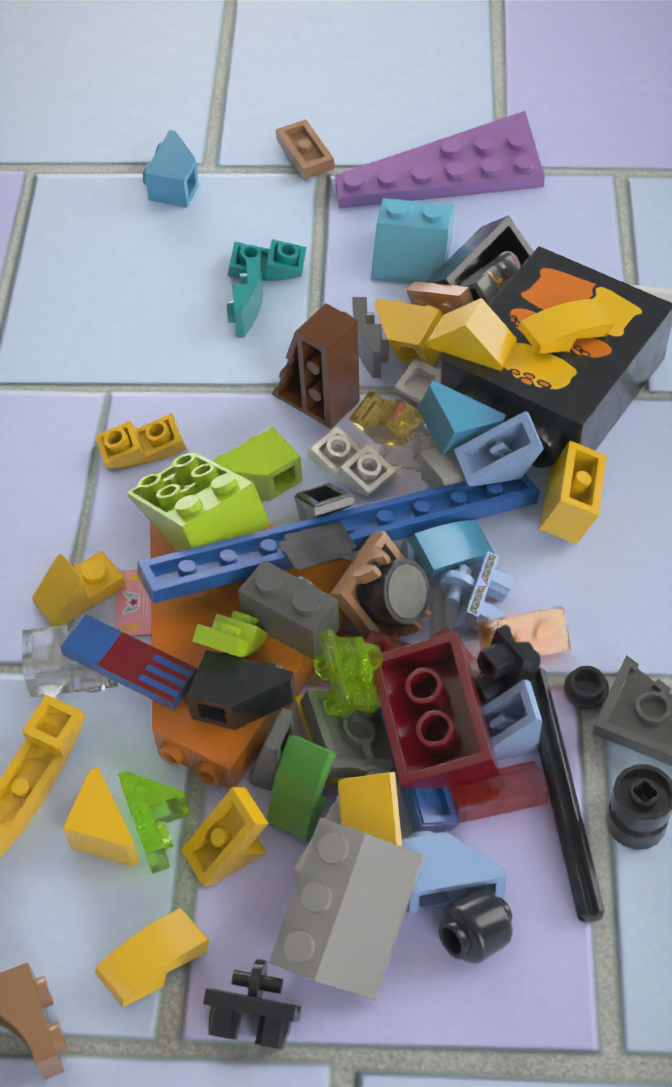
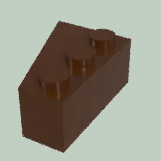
(322, 367)

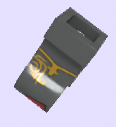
(492, 277)

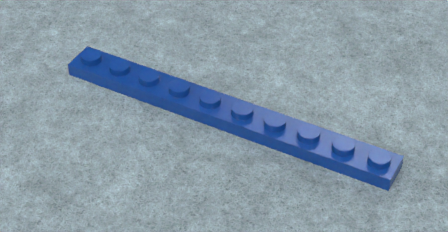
(399, 517)

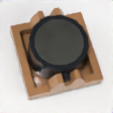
(383, 590)

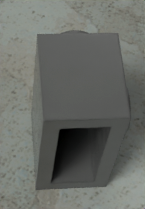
(289, 608)

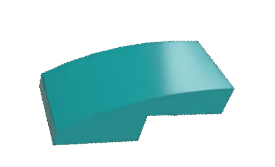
(278, 262)
(246, 298)

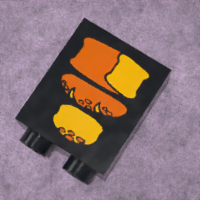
(575, 391)

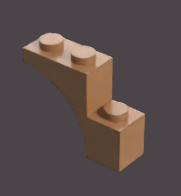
(25, 1015)

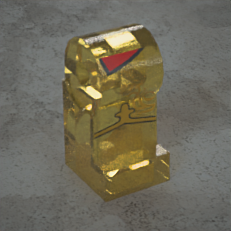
(386, 419)

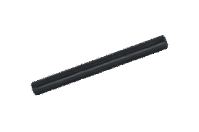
(566, 806)

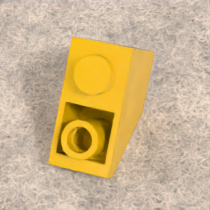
(409, 329)

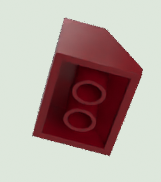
(434, 715)

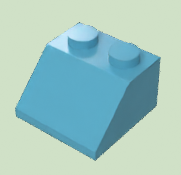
(411, 240)

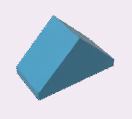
(455, 417)

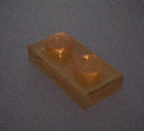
(542, 628)

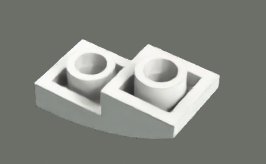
(349, 463)

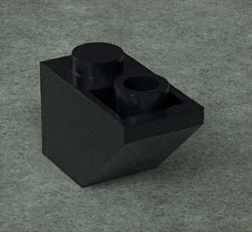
(238, 690)

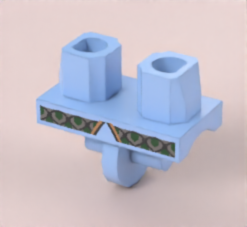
(473, 590)

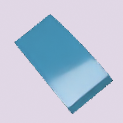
(450, 546)

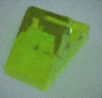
(151, 808)

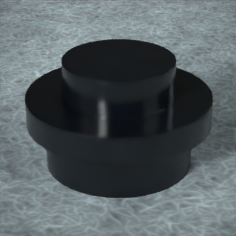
(586, 687)

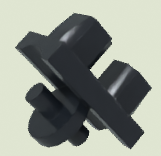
(504, 665)
(228, 1007)

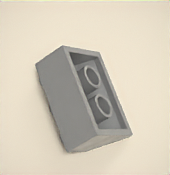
(347, 909)

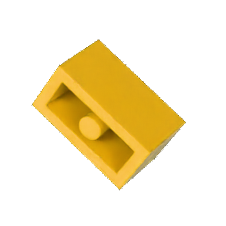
(573, 492)

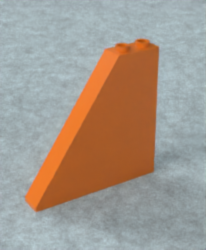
(211, 750)

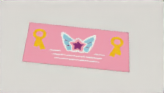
(133, 606)

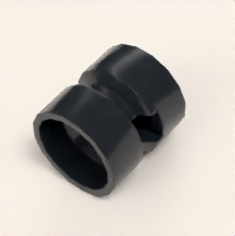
(640, 806)

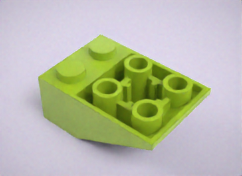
(199, 503)

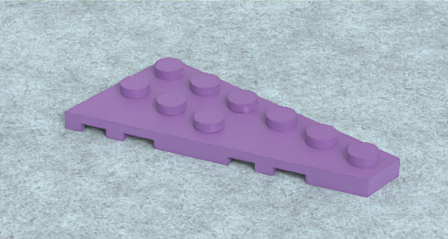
(468, 163)

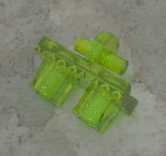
(349, 668)

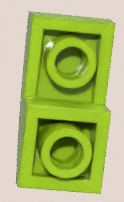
(232, 635)

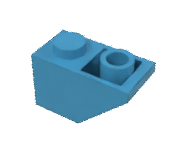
(172, 172)

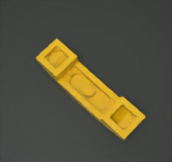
(36, 765)

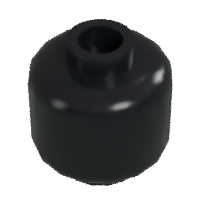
(475, 926)

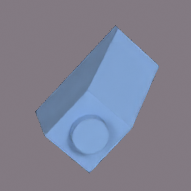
(450, 871)

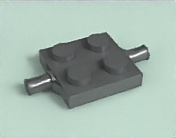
(356, 739)

